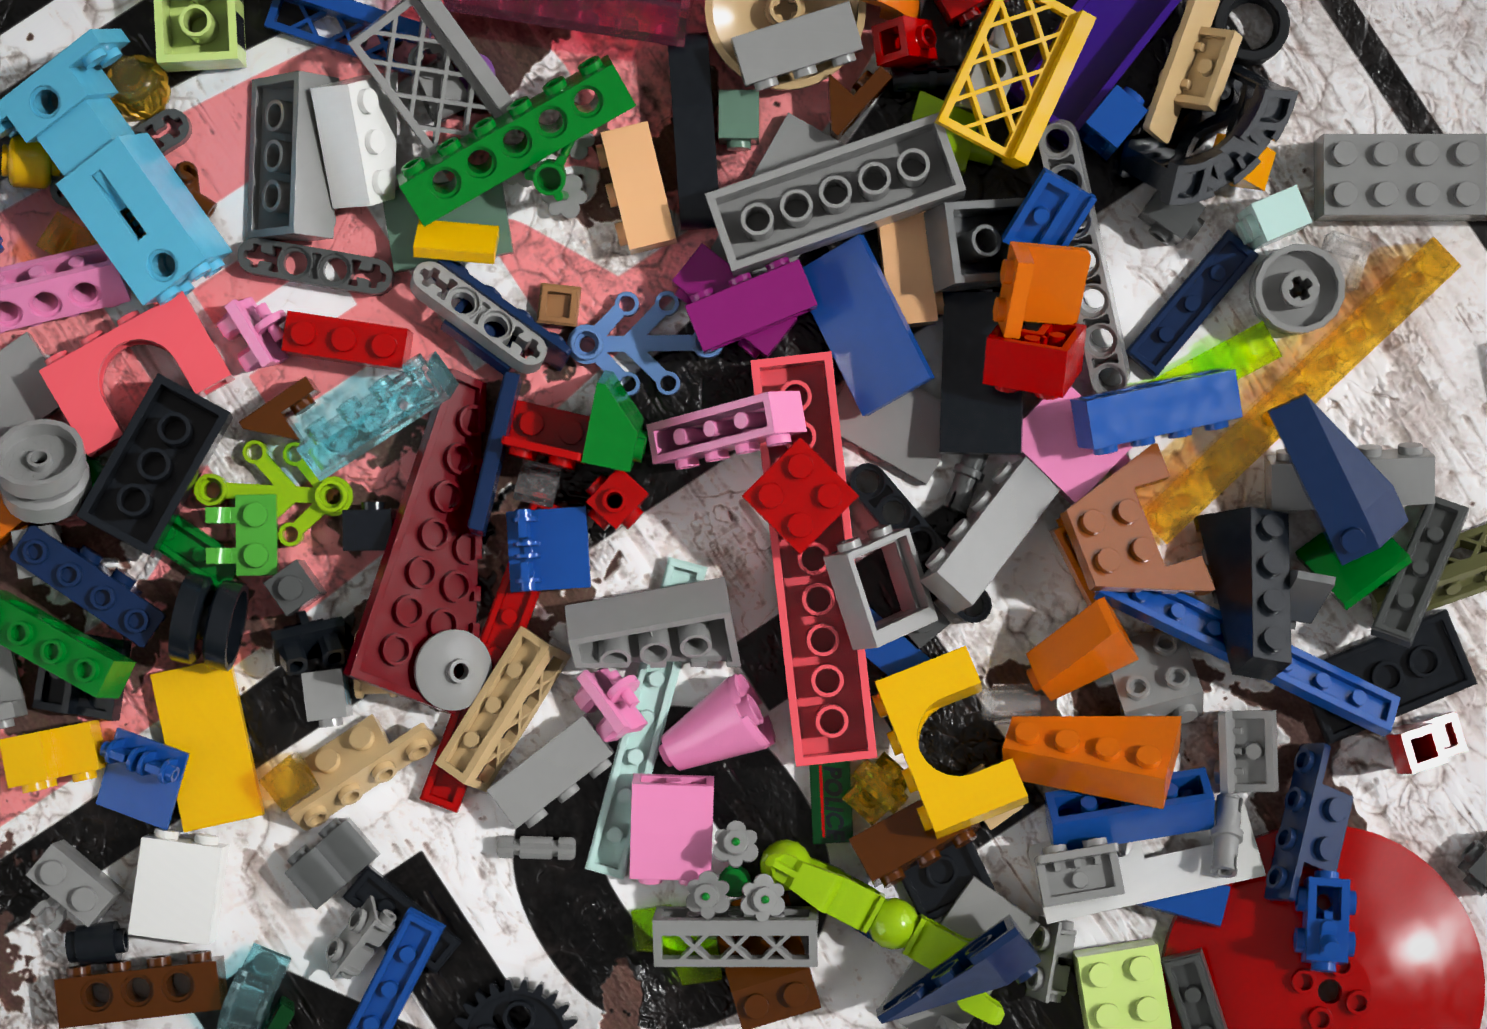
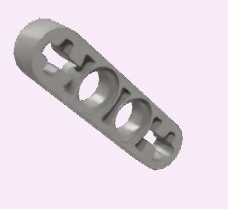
(473, 322)

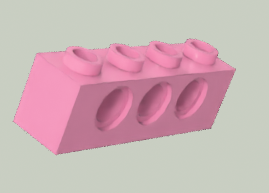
(73, 282)

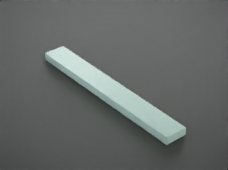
(639, 749)

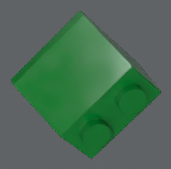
(614, 427)

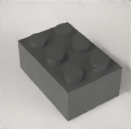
(968, 243)

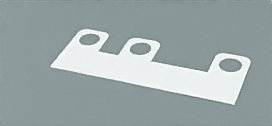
(1161, 875)

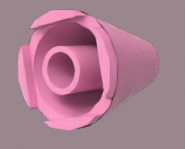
(718, 727)

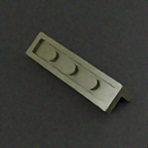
(1459, 578)

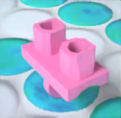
(258, 328)
(614, 699)

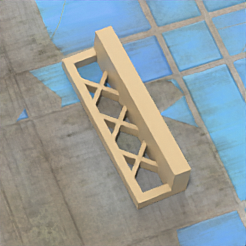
(501, 709)

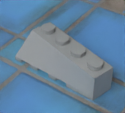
(655, 628)

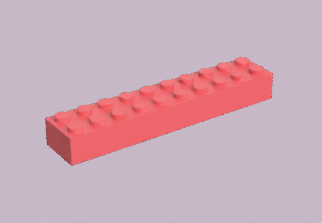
(822, 671)

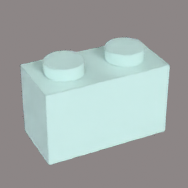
(1273, 218)

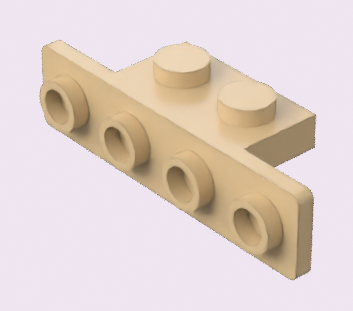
(1194, 69)
(357, 764)

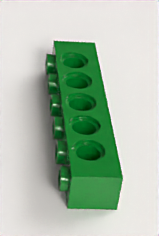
(540, 140)

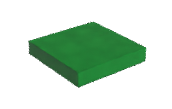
(1357, 577)

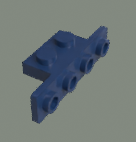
(557, 349)
(90, 584)
(1310, 826)

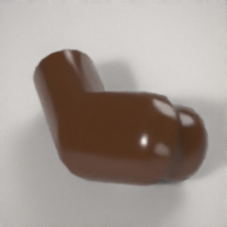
(188, 174)

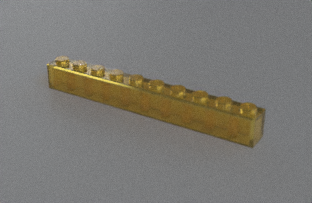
(1311, 374)

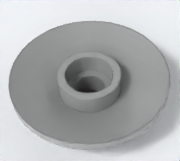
(436, 664)

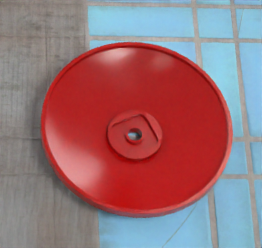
(1410, 965)

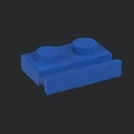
(1050, 212)

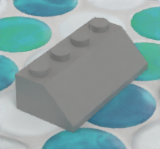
(286, 161)

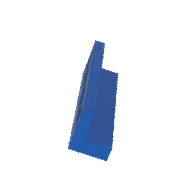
(345, 10)

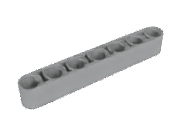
(1098, 277)

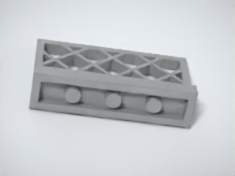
(457, 49)

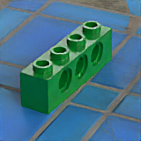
(62, 649)

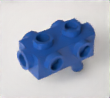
(1325, 933)

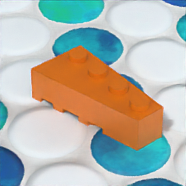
(1097, 755)

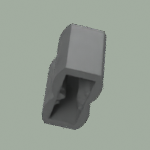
(331, 862)

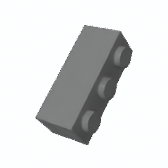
(797, 46)
(552, 773)

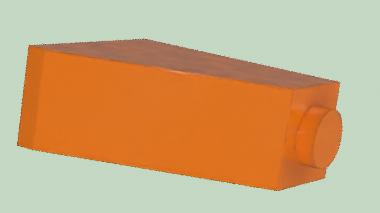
(1080, 651)

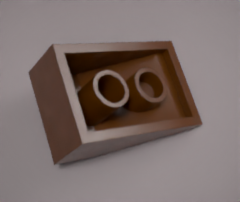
(770, 993)

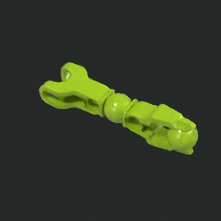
(889, 921)

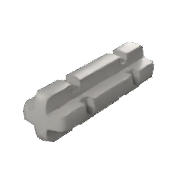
(536, 847)

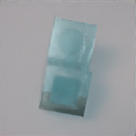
(253, 989)

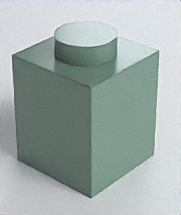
(738, 119)

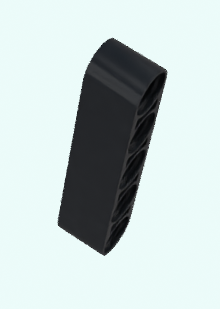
(693, 130)
(887, 492)

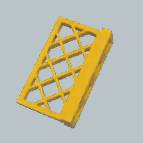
(1040, 97)

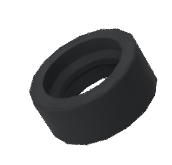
(1280, 32)

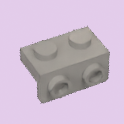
(1246, 751)
(1079, 873)

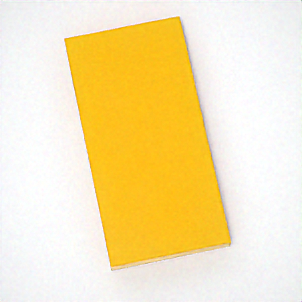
(205, 717)

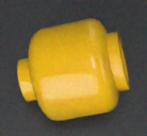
(27, 164)

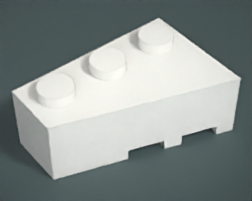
(357, 140)

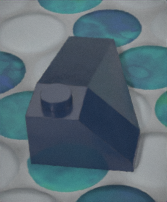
(1345, 490)
(979, 967)

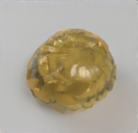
(140, 85)

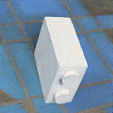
(179, 887)

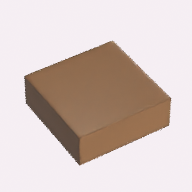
(559, 305)

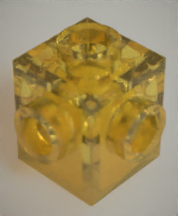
(884, 784)

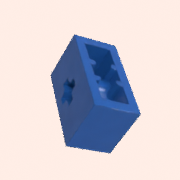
(1113, 121)

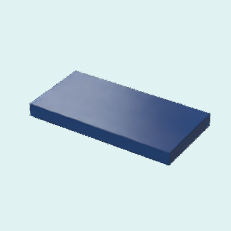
(865, 326)

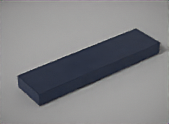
(1191, 303)
(494, 454)

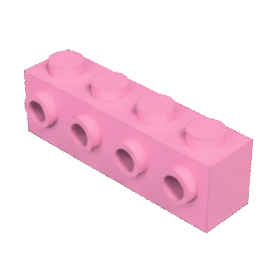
(727, 427)

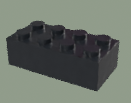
(155, 465)

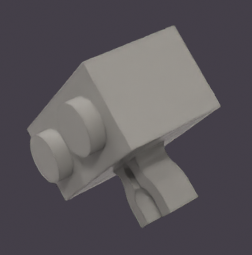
(73, 884)

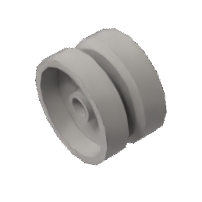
(1320, 283)
(43, 471)

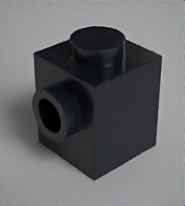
(368, 527)

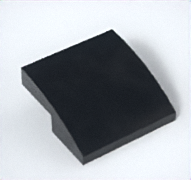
(62, 697)

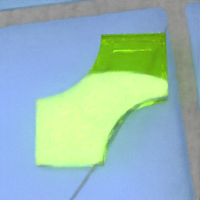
(673, 945)

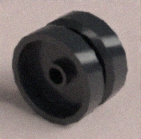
(208, 621)

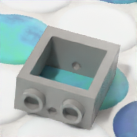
(905, 573)

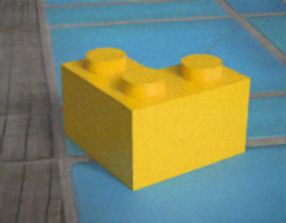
(43, 756)

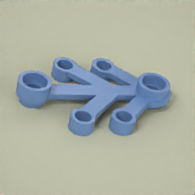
(635, 342)

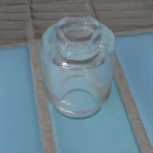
(1009, 700)

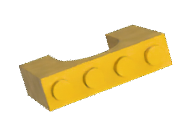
(947, 800)

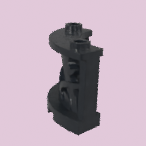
(1251, 125)

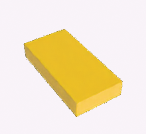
(456, 241)

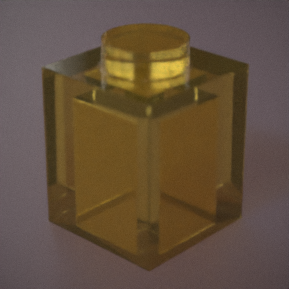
(289, 781)

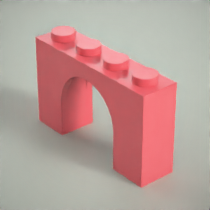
(79, 376)

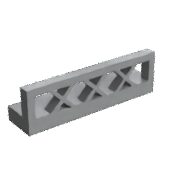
(685, 923)

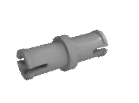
(1226, 835)

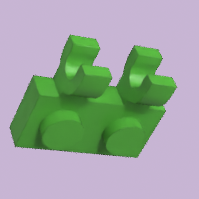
(256, 535)

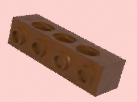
(80, 1007)

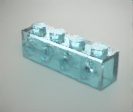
(378, 415)

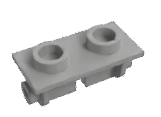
(1051, 942)
(348, 952)

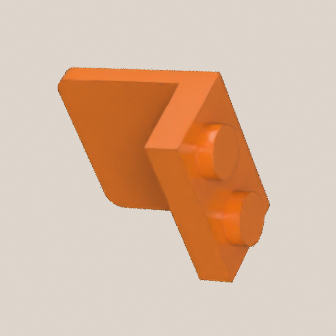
(1040, 286)

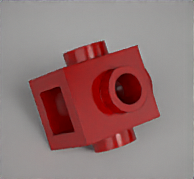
(618, 484)

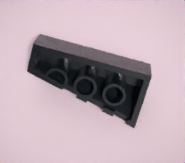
(1252, 586)

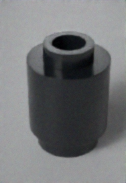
(96, 944)

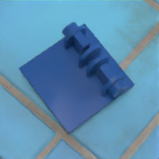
(548, 549)
(141, 777)

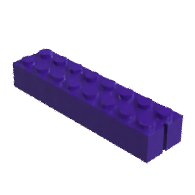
(1111, 47)

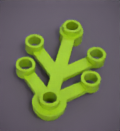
(286, 490)

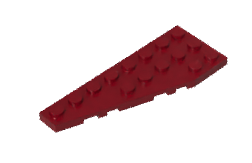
(430, 556)

